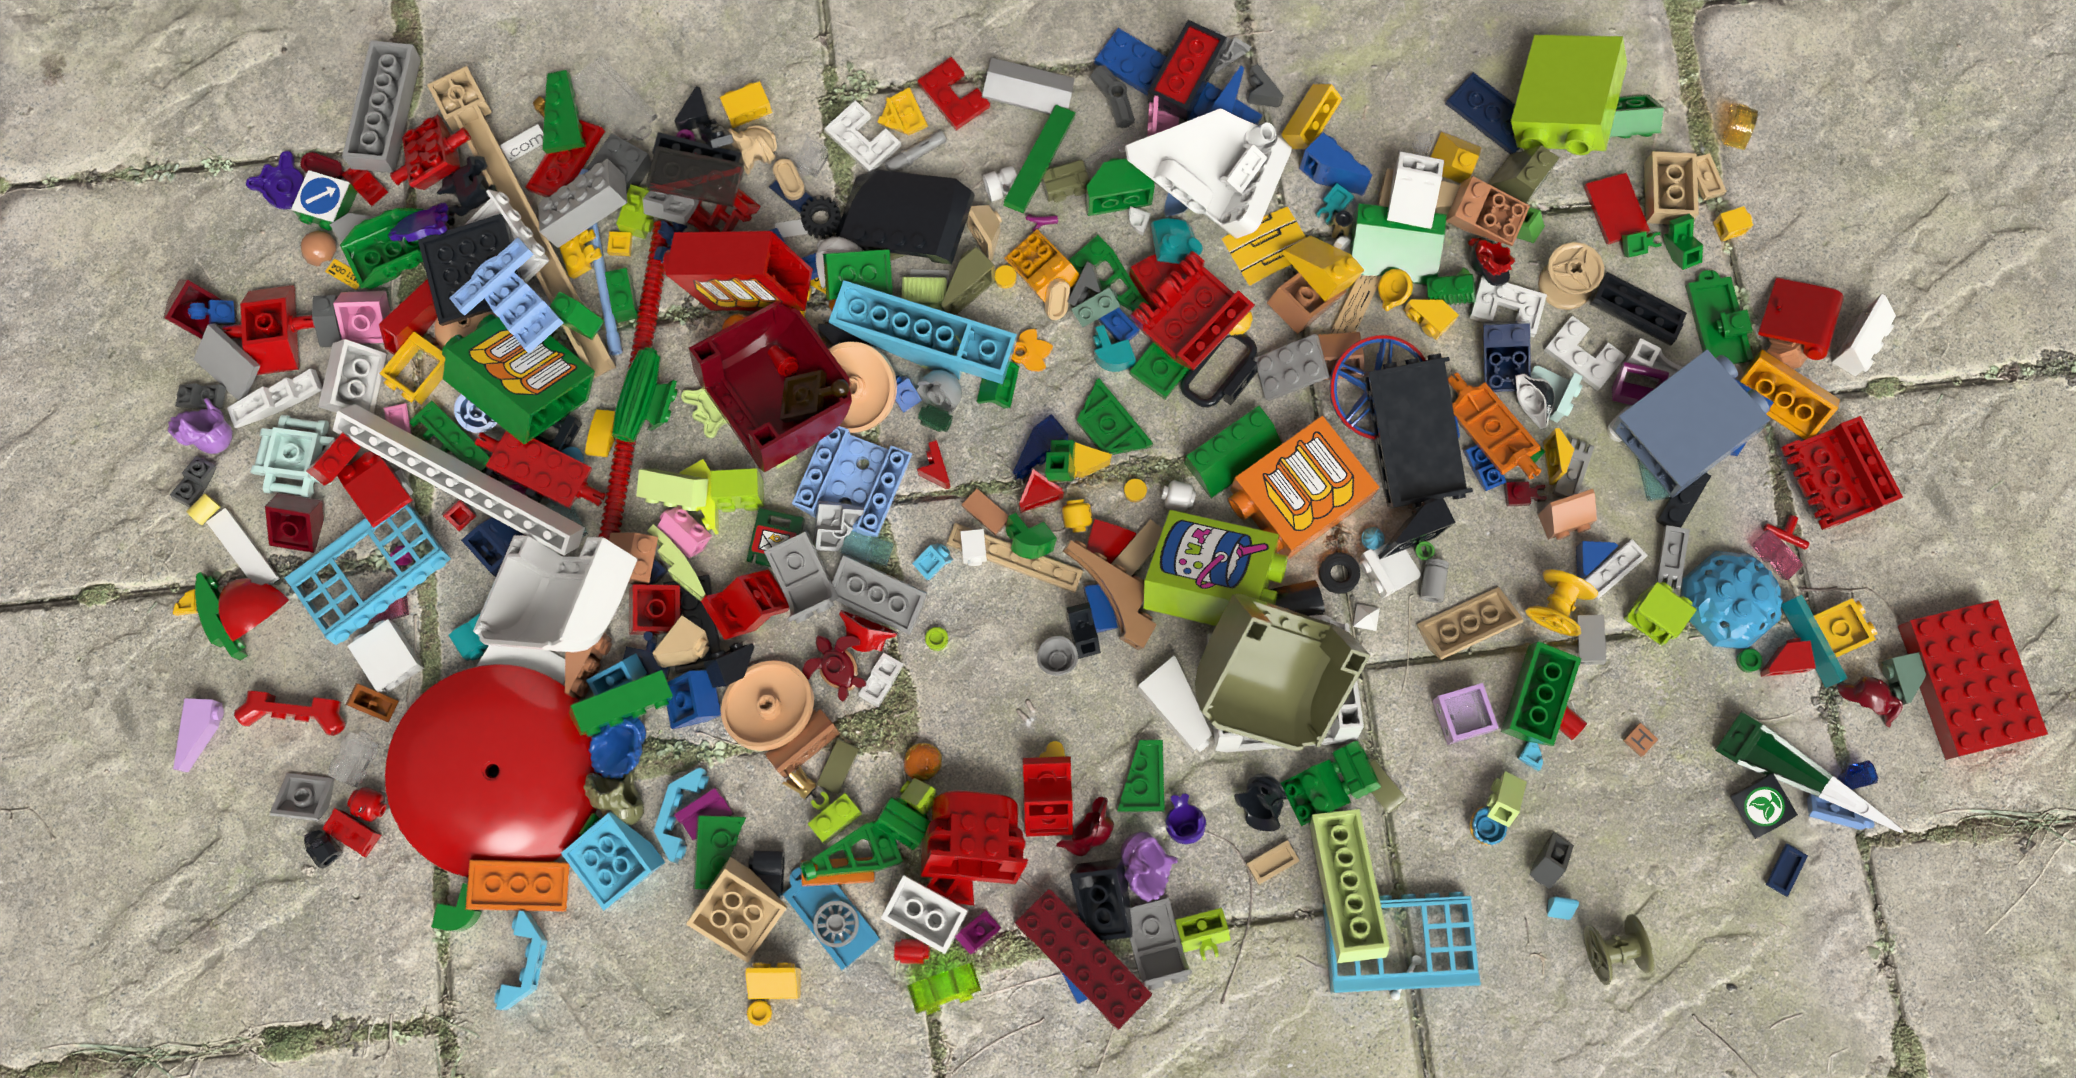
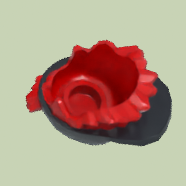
(1491, 260)

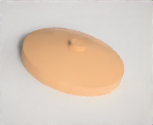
(871, 384)
(767, 706)

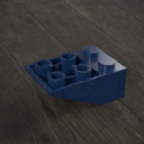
(1506, 353)
(490, 543)

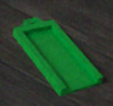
(1706, 302)

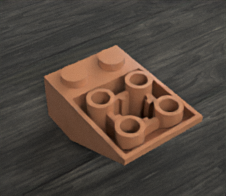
(1487, 211)
(584, 665)

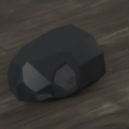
(321, 848)

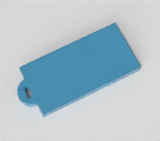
(809, 899)

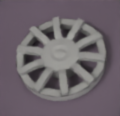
(836, 924)

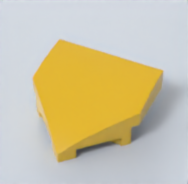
(903, 113)

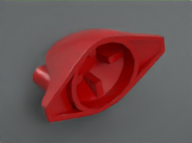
(870, 633)

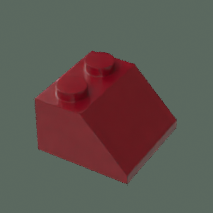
(294, 522)

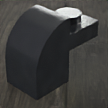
(1083, 630)

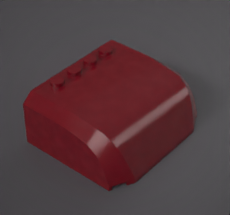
(749, 390)

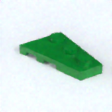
(1145, 780)
(714, 846)

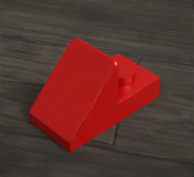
(935, 472)

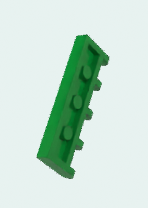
(451, 436)

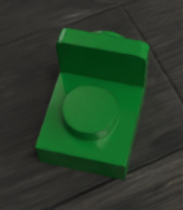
(1734, 324)

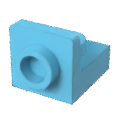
(932, 560)

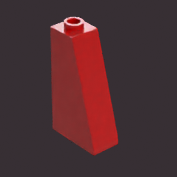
(412, 315)

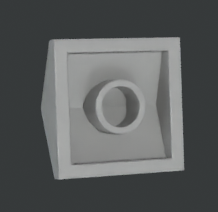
(303, 797)

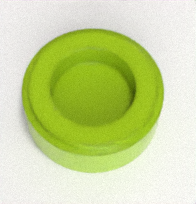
(936, 638)

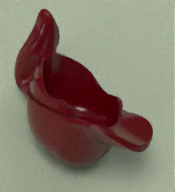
(1873, 694)
(1092, 831)

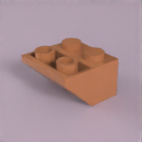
(1334, 345)

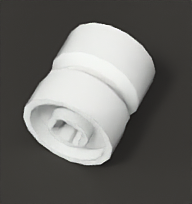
(999, 184)

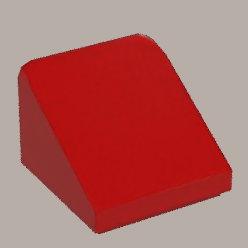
(458, 515)

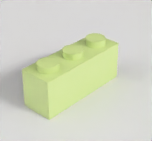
(672, 488)

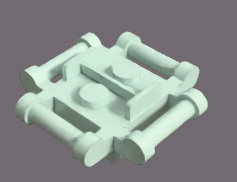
(290, 454)

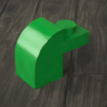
(1681, 244)
(1060, 461)
(1029, 542)
(455, 918)

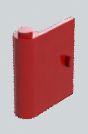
(1805, 316)

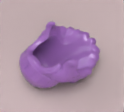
(202, 428)
(1146, 865)

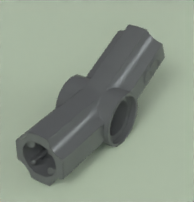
(1119, 105)

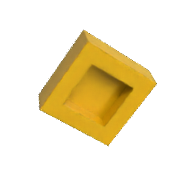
(619, 243)

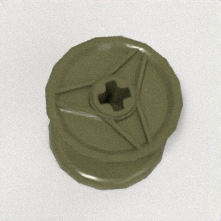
(1617, 949)

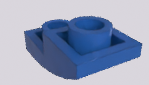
(1483, 469)

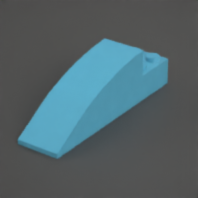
(923, 333)

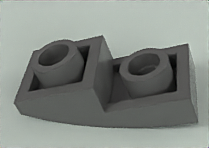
(193, 396)
(195, 481)

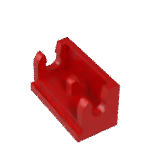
(351, 832)

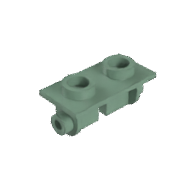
(1096, 307)

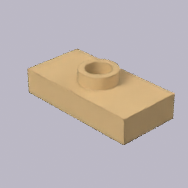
(1708, 178)

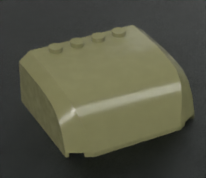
(1276, 674)

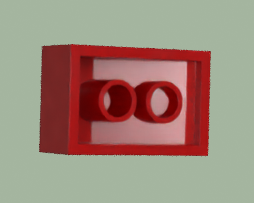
(1150, 273)
(374, 487)

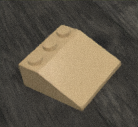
(737, 910)

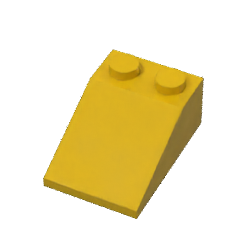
(1323, 266)

